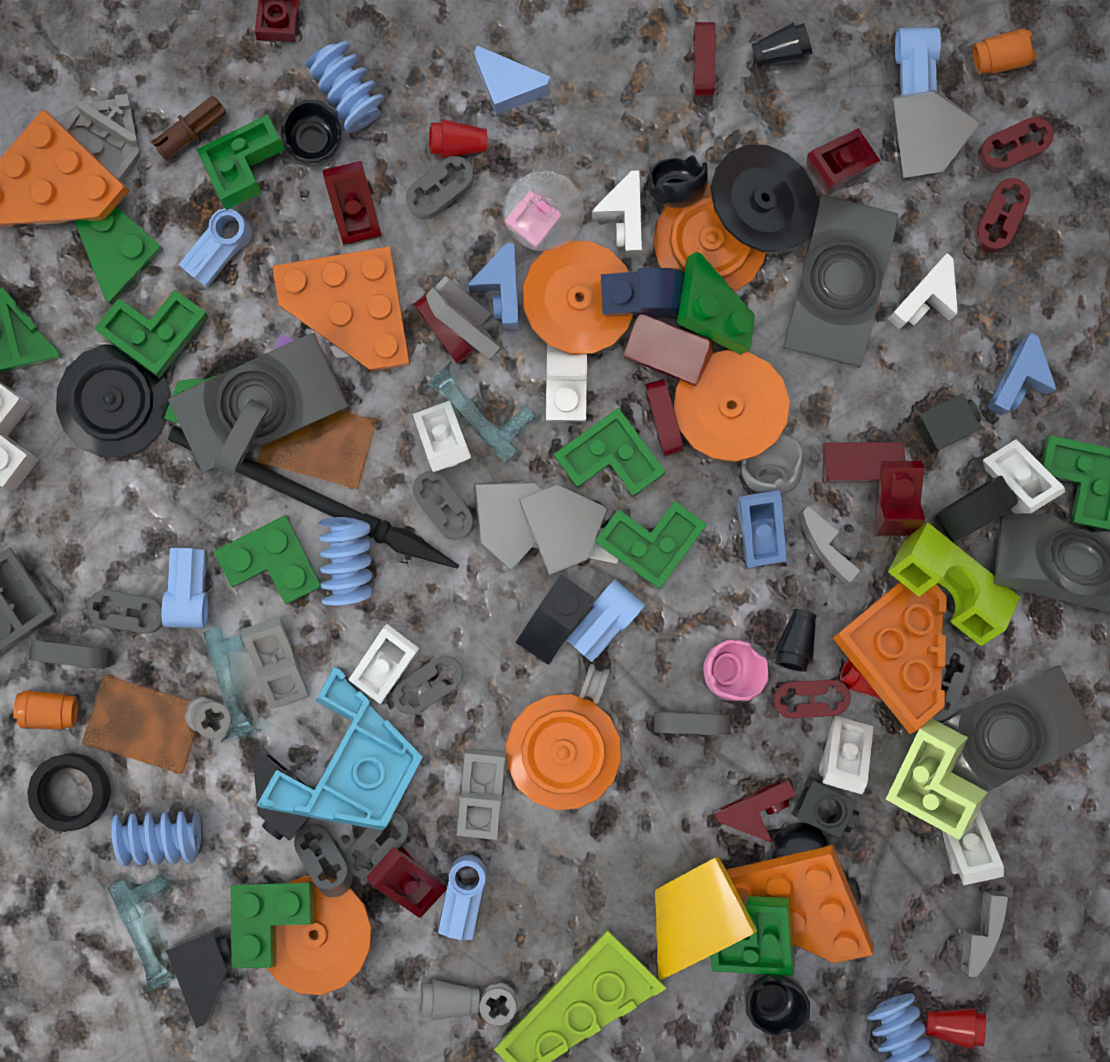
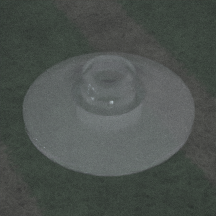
(546, 230)

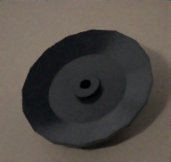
(764, 198)
(111, 403)

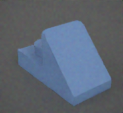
(500, 275)
(1026, 367)
(762, 528)

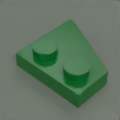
(117, 251)
(713, 307)
(20, 339)

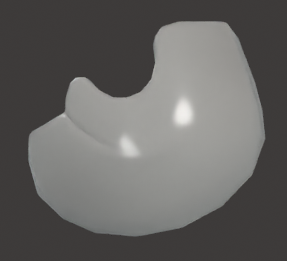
(775, 468)

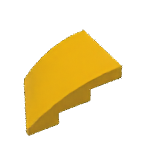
(698, 917)

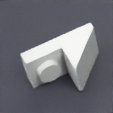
(624, 204)
(937, 289)
(566, 386)
(441, 436)
(1025, 476)
(384, 663)
(847, 755)
(974, 854)

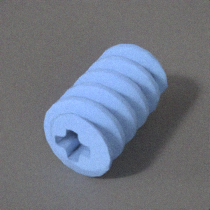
(344, 86)
(347, 561)
(156, 840)
(901, 1030)

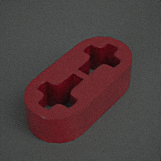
(704, 59)
(1012, 136)
(1011, 218)
(451, 341)
(663, 417)
(812, 708)

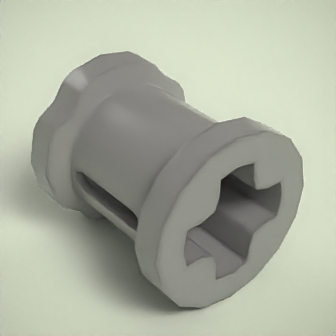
(218, 719)
(502, 1015)

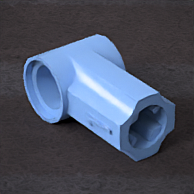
(917, 53)
(212, 250)
(185, 601)
(610, 613)
(462, 900)

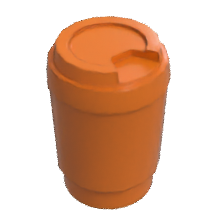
(1004, 52)
(45, 710)

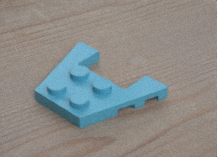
(364, 773)

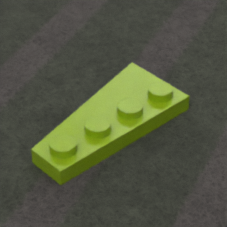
(590, 995)

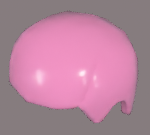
(735, 671)

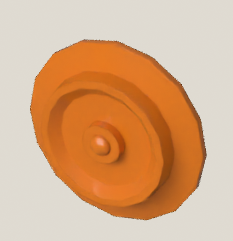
(699, 229)
(566, 298)
(733, 408)
(563, 752)
(325, 953)

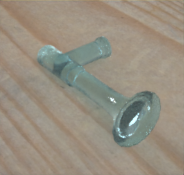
(496, 438)
(218, 652)
(125, 904)

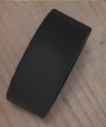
(976, 508)
(38, 784)

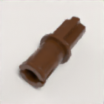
(189, 128)

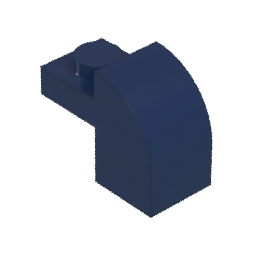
(642, 292)

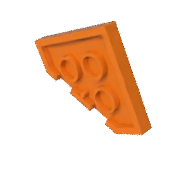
(54, 178)
(349, 303)
(901, 652)
(820, 901)

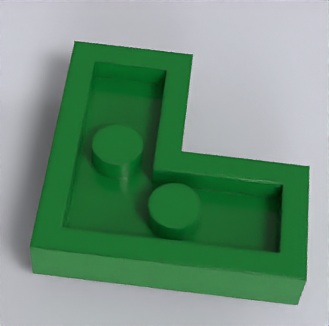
(233, 154)
(153, 341)
(613, 444)
(1089, 469)
(271, 549)
(653, 553)
(255, 914)
(768, 949)

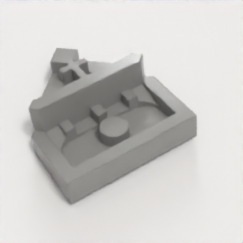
(930, 131)
(107, 132)
(462, 314)
(502, 521)
(562, 525)

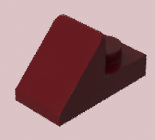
(841, 160)
(352, 202)
(899, 498)
(744, 812)
(406, 881)

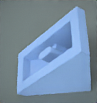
(509, 82)

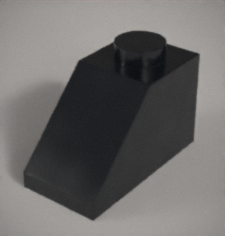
(554, 619)
(276, 823)
(202, 971)

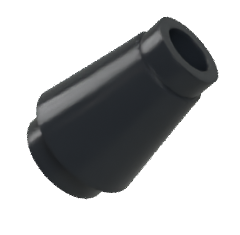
(783, 46)
(796, 644)

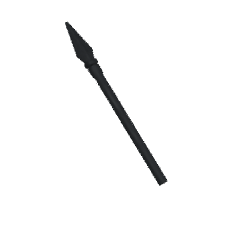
(399, 539)

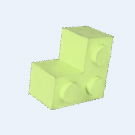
(928, 786)

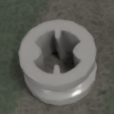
(594, 683)

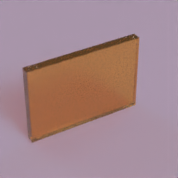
(325, 449)
(140, 724)

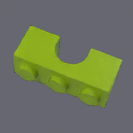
(980, 605)

